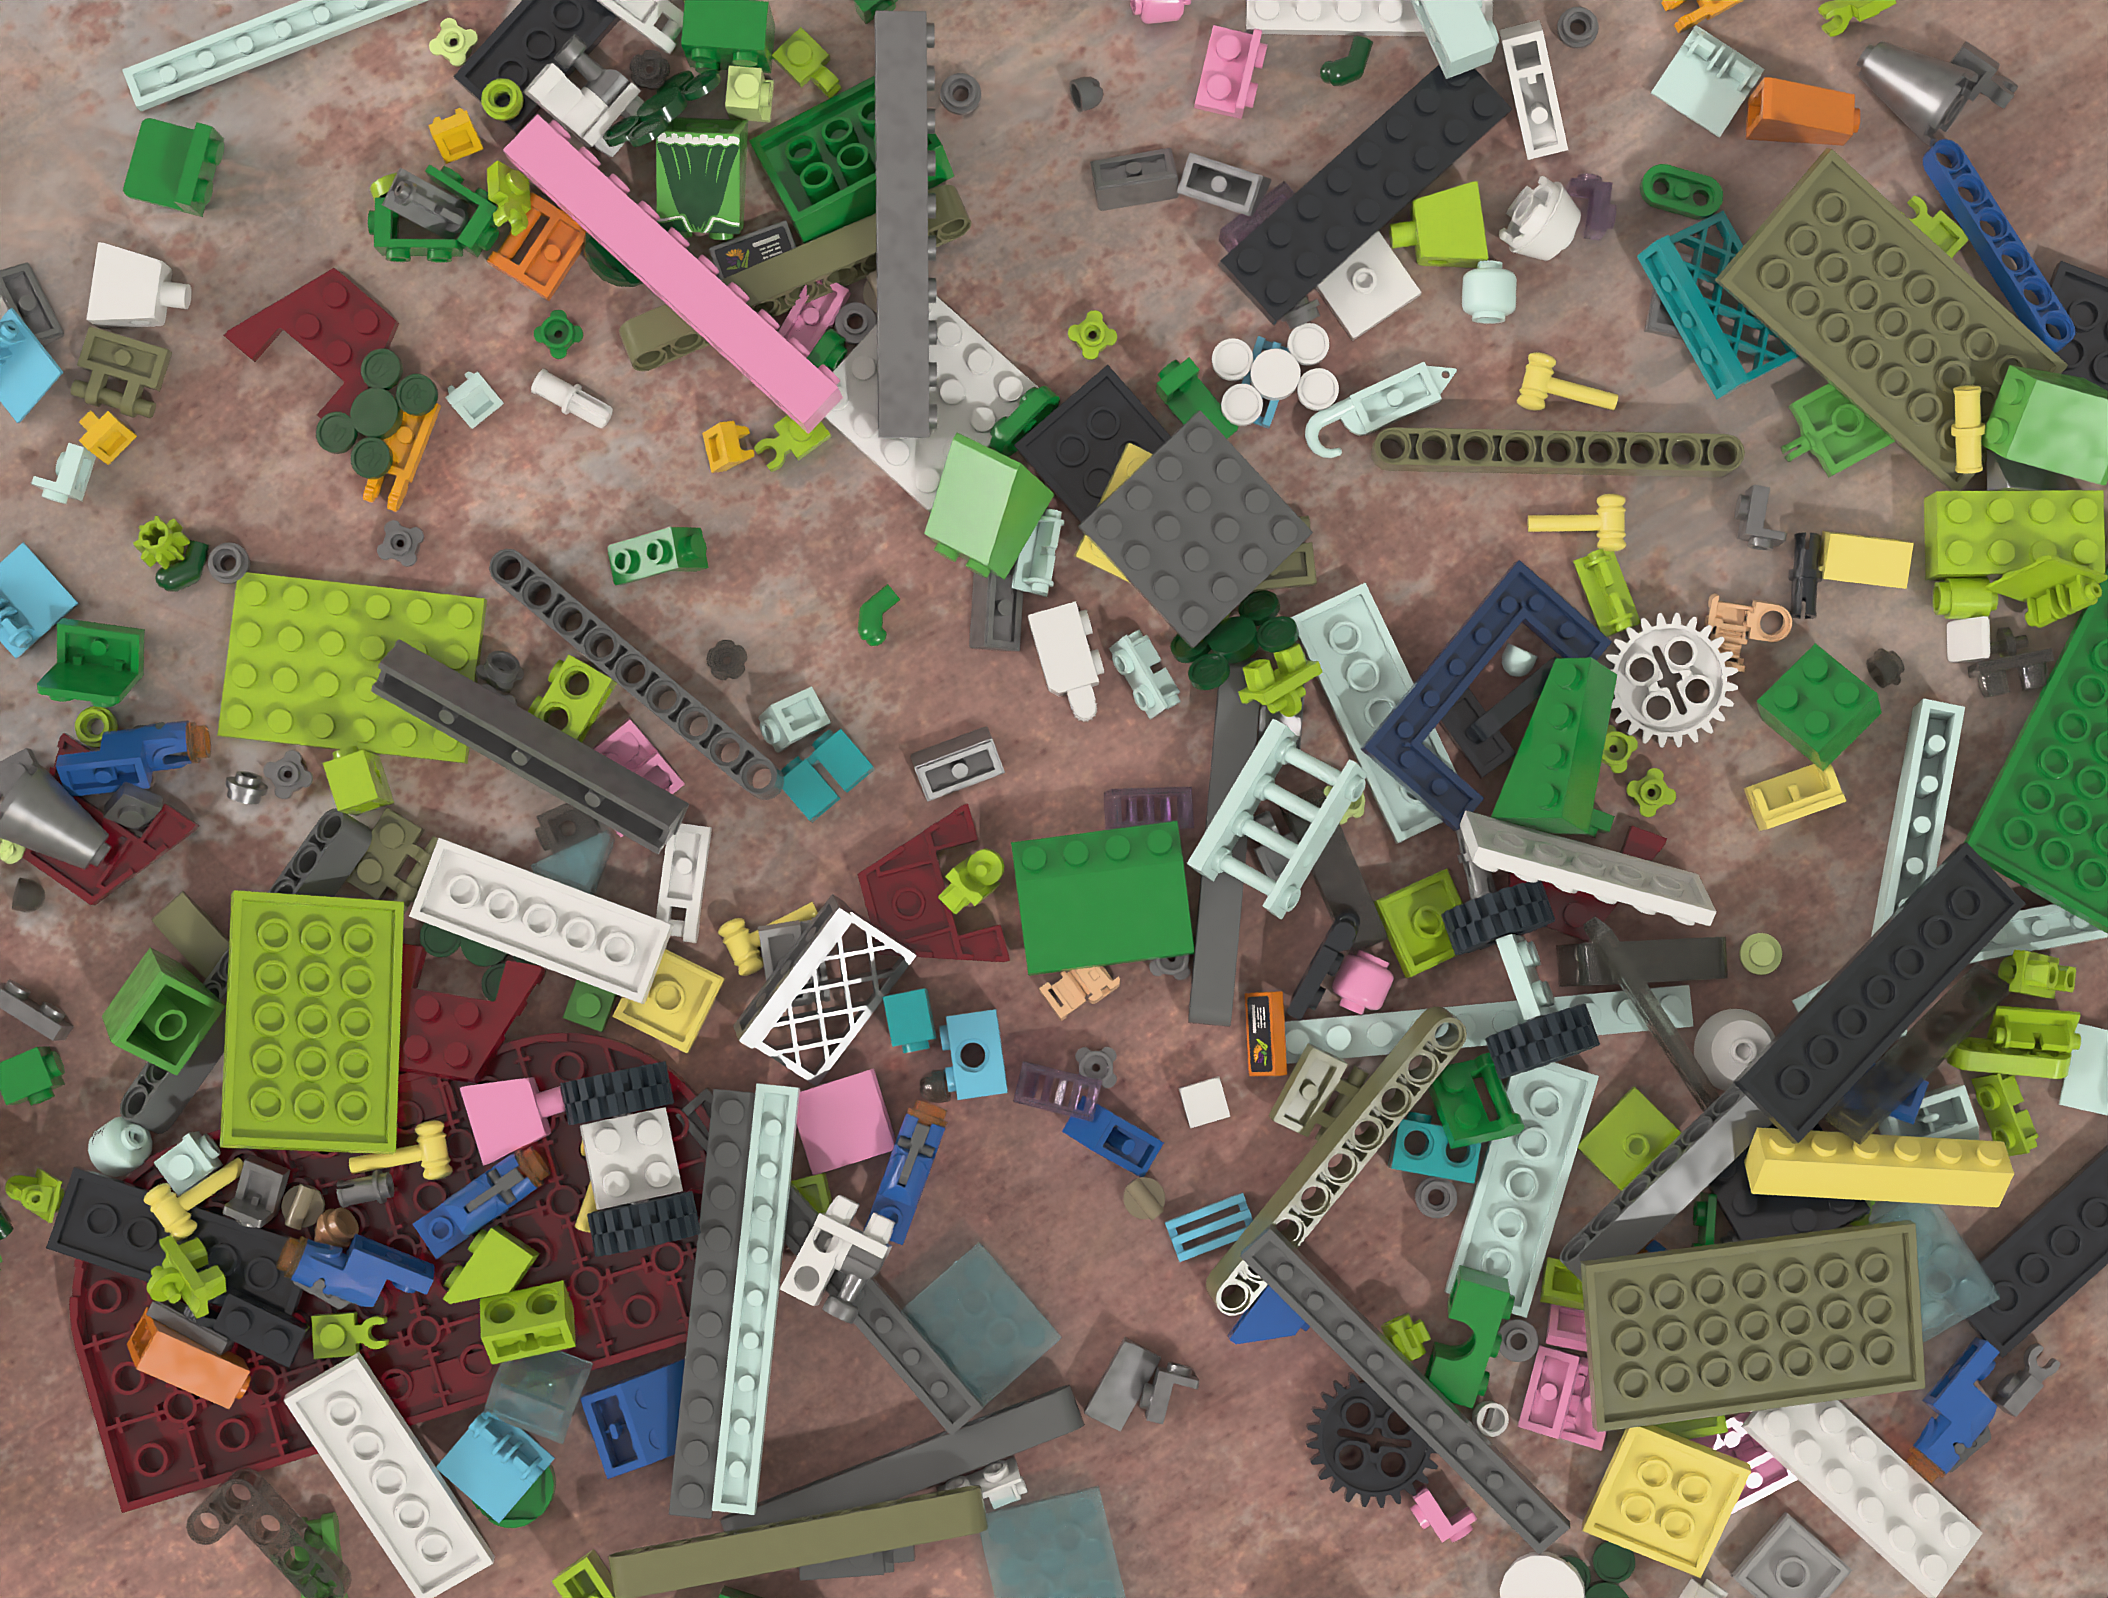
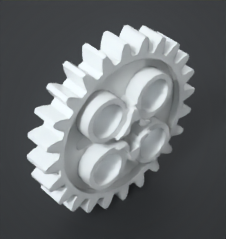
(1704, 664)

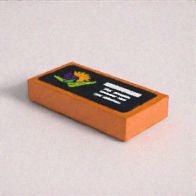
(1265, 1034)

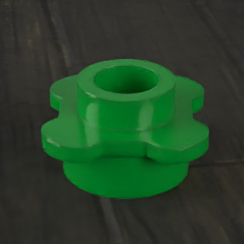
(558, 322)

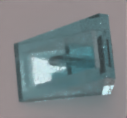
(580, 864)

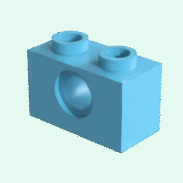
(990, 1075)

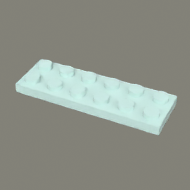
(1363, 685)
(1525, 1180)

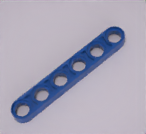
(1993, 247)

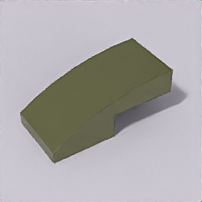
(192, 933)

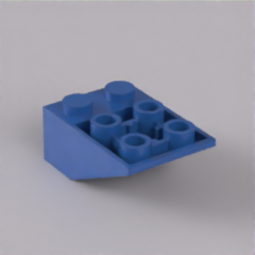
(636, 1418)

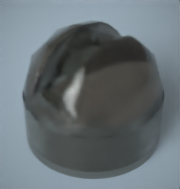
(28, 896)
(934, 1087)

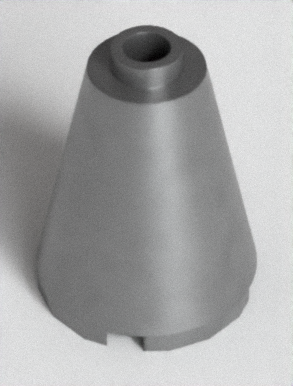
(1916, 87)
(50, 821)

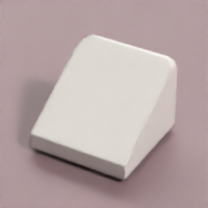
(1968, 639)
(1204, 1102)

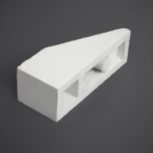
(1533, 89)

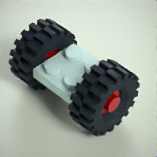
(1501, 920)

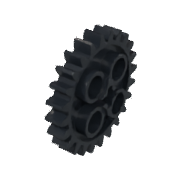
(1366, 1475)

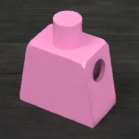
(509, 1115)

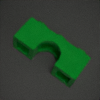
(1481, 1303)

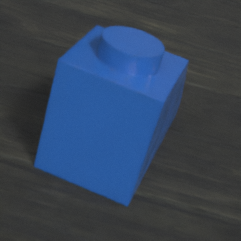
(1115, 1139)
(1267, 1319)

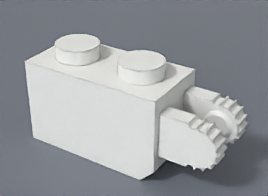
(1066, 656)

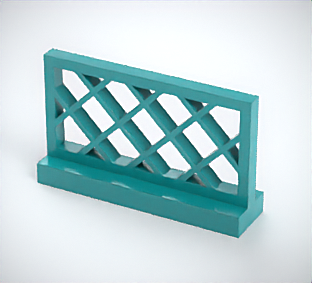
(1697, 315)

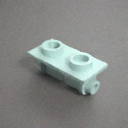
(1037, 559)
(1133, 658)

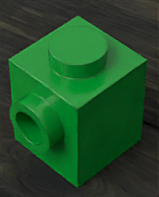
(31, 1076)

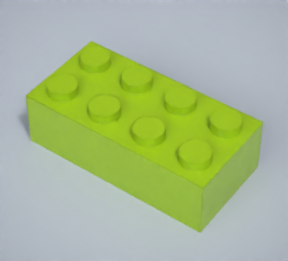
(2007, 530)

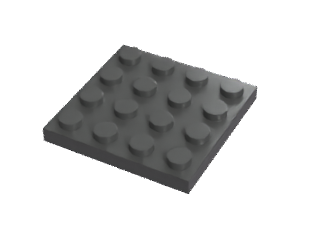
(1195, 529)

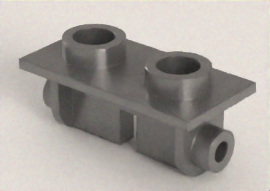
(426, 205)

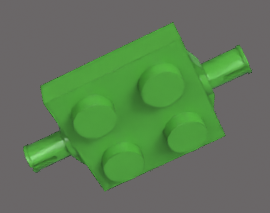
(1834, 431)

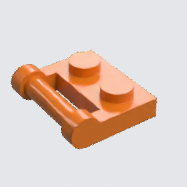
(549, 255)

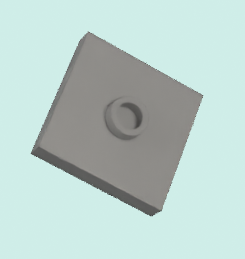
(1790, 1564)

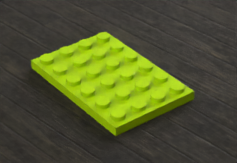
(313, 650)
(312, 1023)

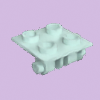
(1707, 81)
(2088, 1073)

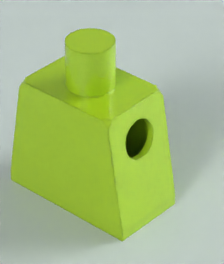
(1445, 228)

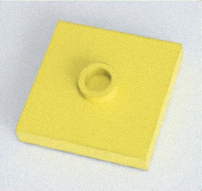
(676, 1002)

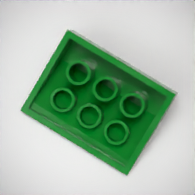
(827, 162)
(1102, 898)

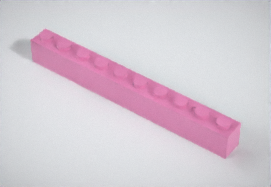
(673, 273)

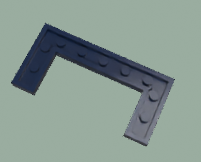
(1399, 738)

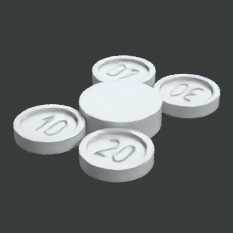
(1275, 374)

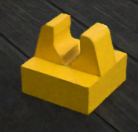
(455, 136)
(105, 435)
(724, 447)

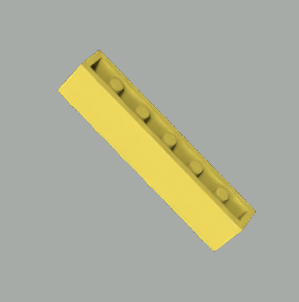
(1879, 1168)

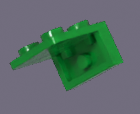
(174, 165)
(94, 663)

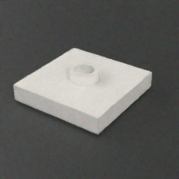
(1368, 287)

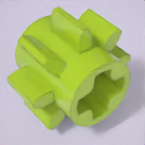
(161, 542)
(1407, 1335)

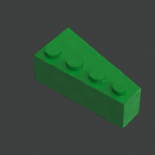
(1561, 751)

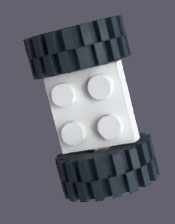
(631, 1159)

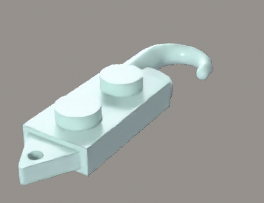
(1380, 404)

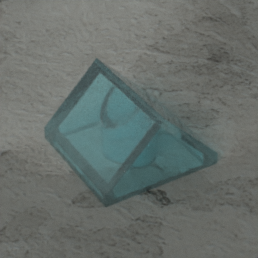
(539, 1393)

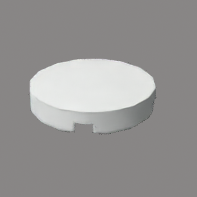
(1542, 1578)

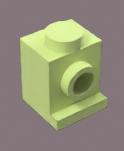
(748, 94)

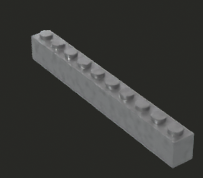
(903, 224)

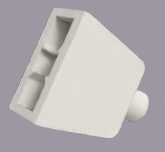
(132, 290)

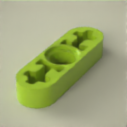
(1988, 1057)

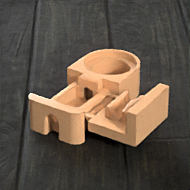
(1731, 625)
(1076, 986)

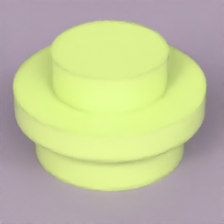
(1760, 953)

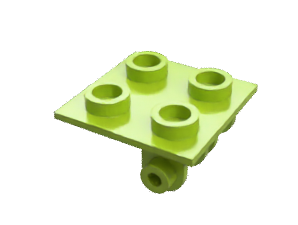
(2051, 588)

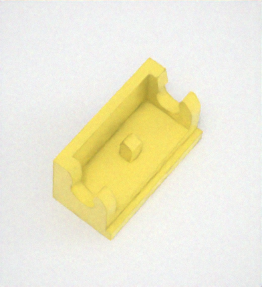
(1865, 559)
(1793, 795)

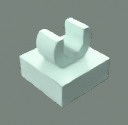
(474, 399)

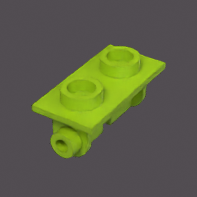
(1606, 592)
(2024, 1026)
(1997, 1097)
(38, 1193)

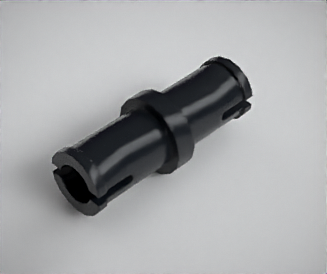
(1805, 575)

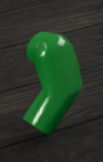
(871, 616)

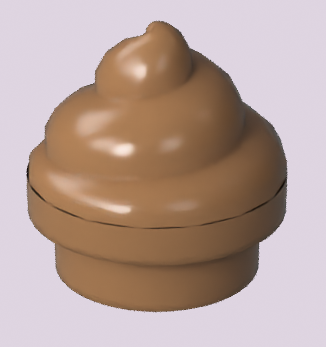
(336, 1227)

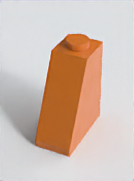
(1800, 113)
(186, 1363)

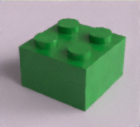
(728, 34)
(1819, 706)

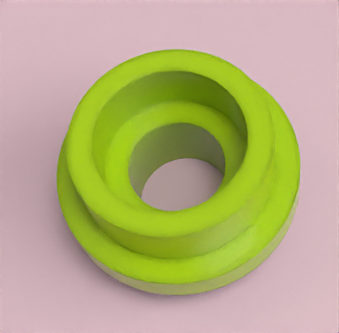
(493, 91)
(85, 720)

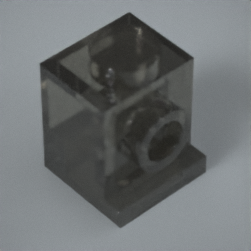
(551, 822)

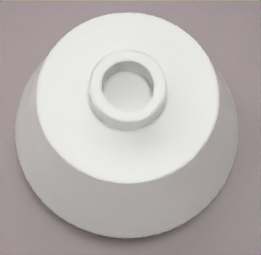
(1541, 221)
(1729, 1044)

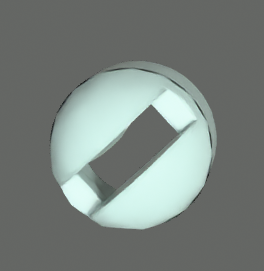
(1517, 661)

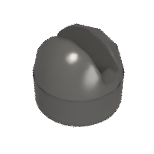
(1085, 93)

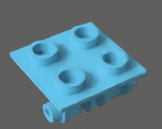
(25, 367)
(29, 600)
(495, 1464)

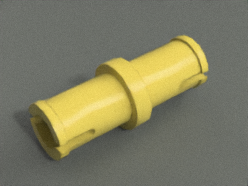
(1968, 429)

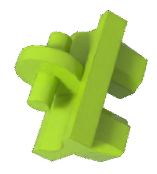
(1283, 687)
(973, 879)
(2036, 974)
(179, 1276)

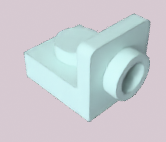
(73, 475)
(793, 719)
(189, 1162)

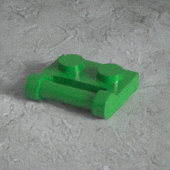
(1461, 1106)

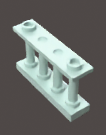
(1257, 784)

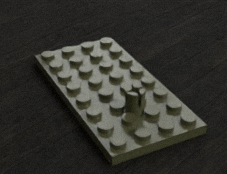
(1880, 311)
(1753, 1325)

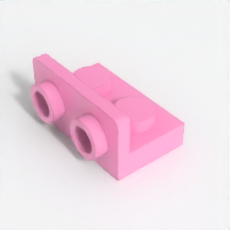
(1228, 72)

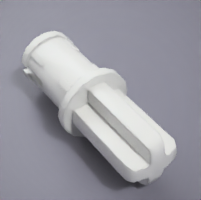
(571, 399)

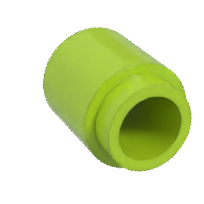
(1963, 598)

